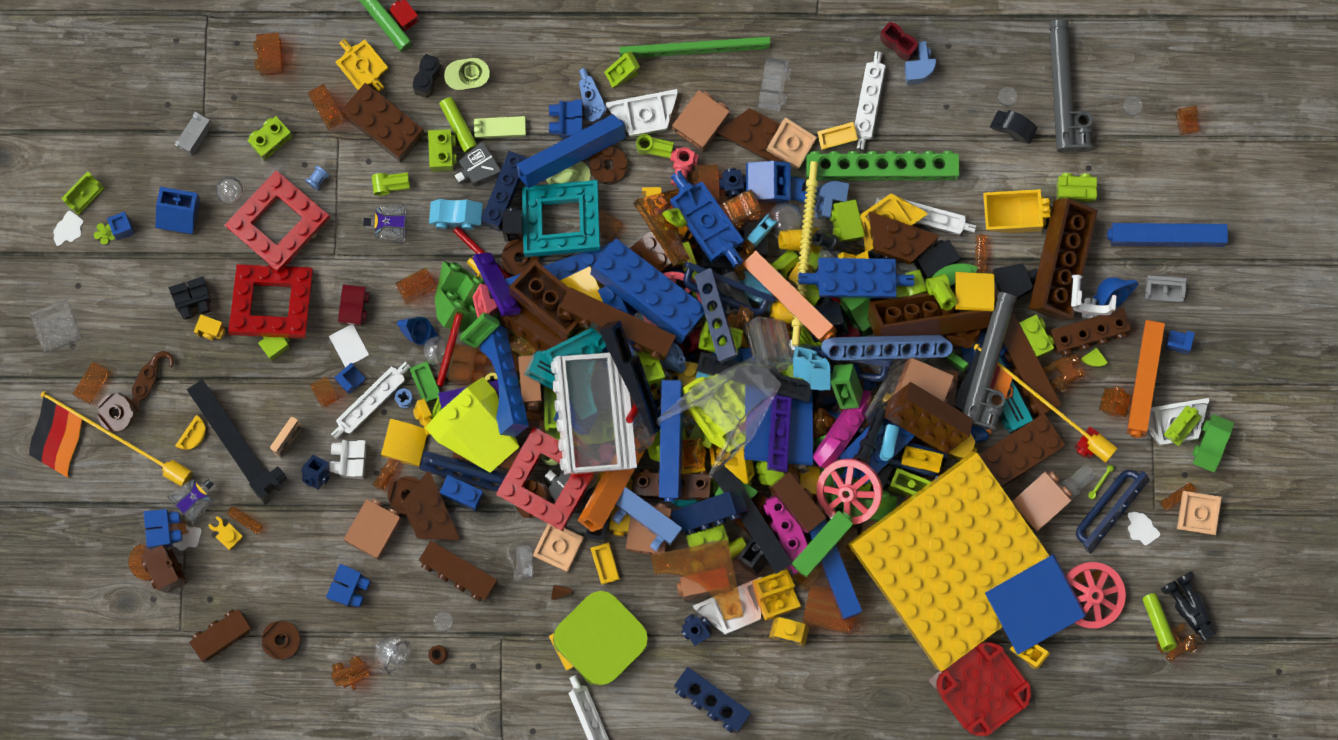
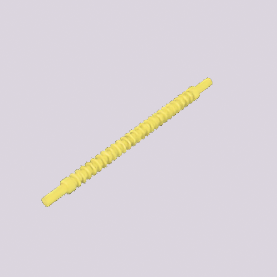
(811, 185)

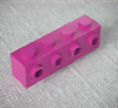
(789, 532)

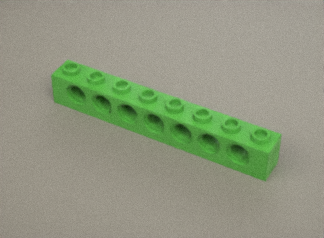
(891, 173)

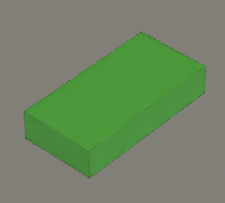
(479, 330)
(425, 382)

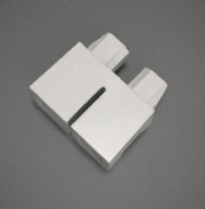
(352, 459)

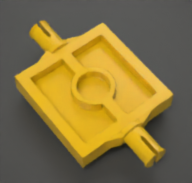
(361, 65)

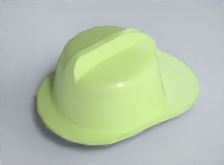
(466, 73)
(575, 173)

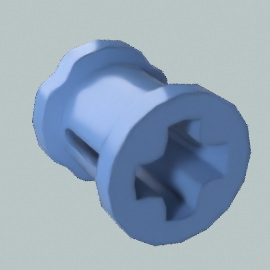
(317, 178)
(407, 403)

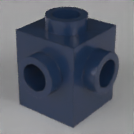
(732, 189)
(315, 472)
(696, 635)

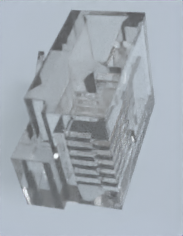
(524, 563)

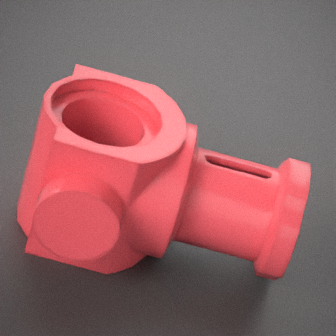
(683, 166)

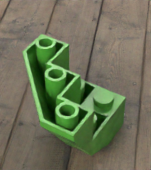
(455, 295)

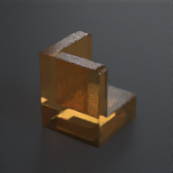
(1187, 120)
(324, 392)
(694, 453)

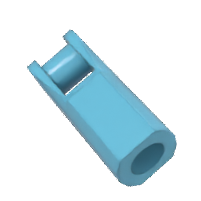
(759, 232)
(888, 442)

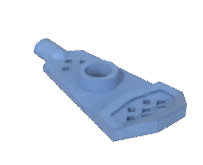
(595, 101)

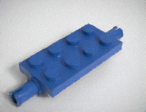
(707, 220)
(856, 278)
(876, 463)

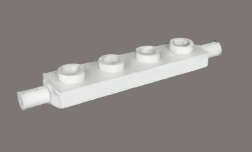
(869, 100)
(943, 220)
(370, 400)
(586, 711)

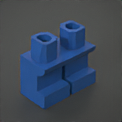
(570, 118)
(159, 529)
(346, 595)

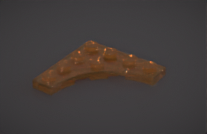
(667, 234)
(708, 566)

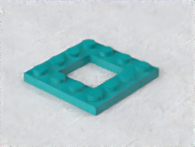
(584, 241)

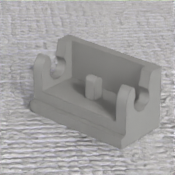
(193, 133)
(1165, 288)

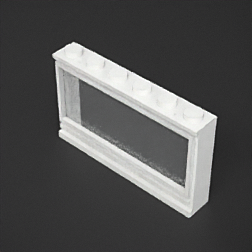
(592, 415)

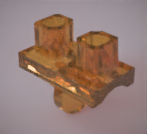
(350, 675)

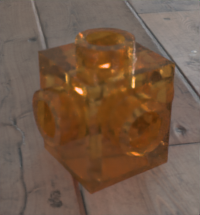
(1115, 402)
(822, 422)

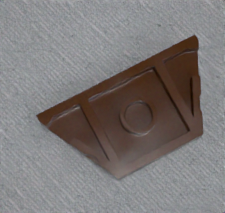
(752, 133)
(898, 239)
(428, 512)

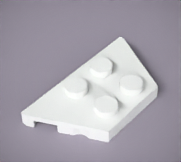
(645, 113)
(1163, 416)
(749, 604)

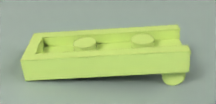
(499, 127)

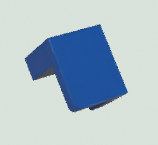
(120, 225)
(1179, 341)
(349, 378)

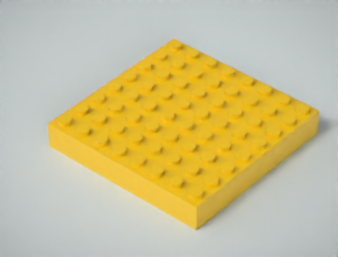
(944, 553)

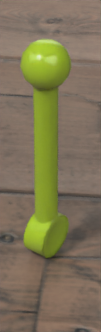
(1110, 468)

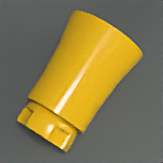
(791, 240)

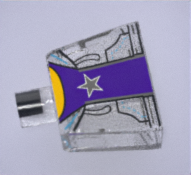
(389, 223)
(193, 499)

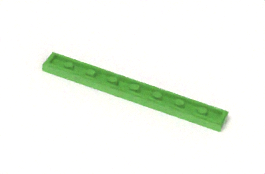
(697, 47)

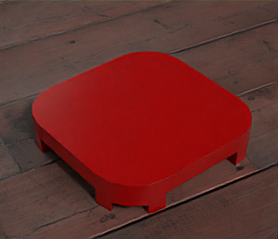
(983, 689)

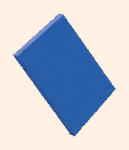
(800, 436)
(1035, 604)

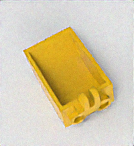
(1016, 211)

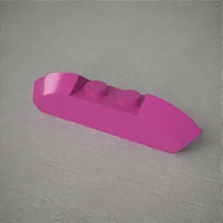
(842, 432)

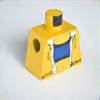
(789, 631)

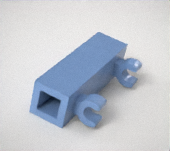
(648, 517)

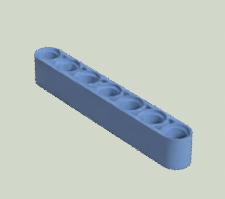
(879, 344)

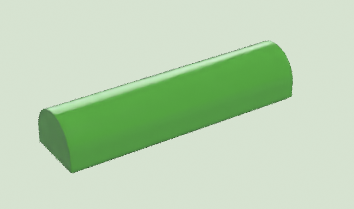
(387, 24)

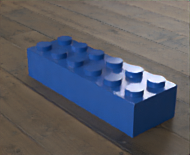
(648, 290)

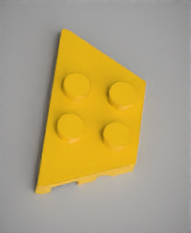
(893, 208)

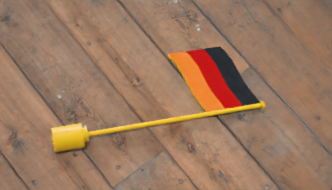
(1001, 382)
(59, 433)

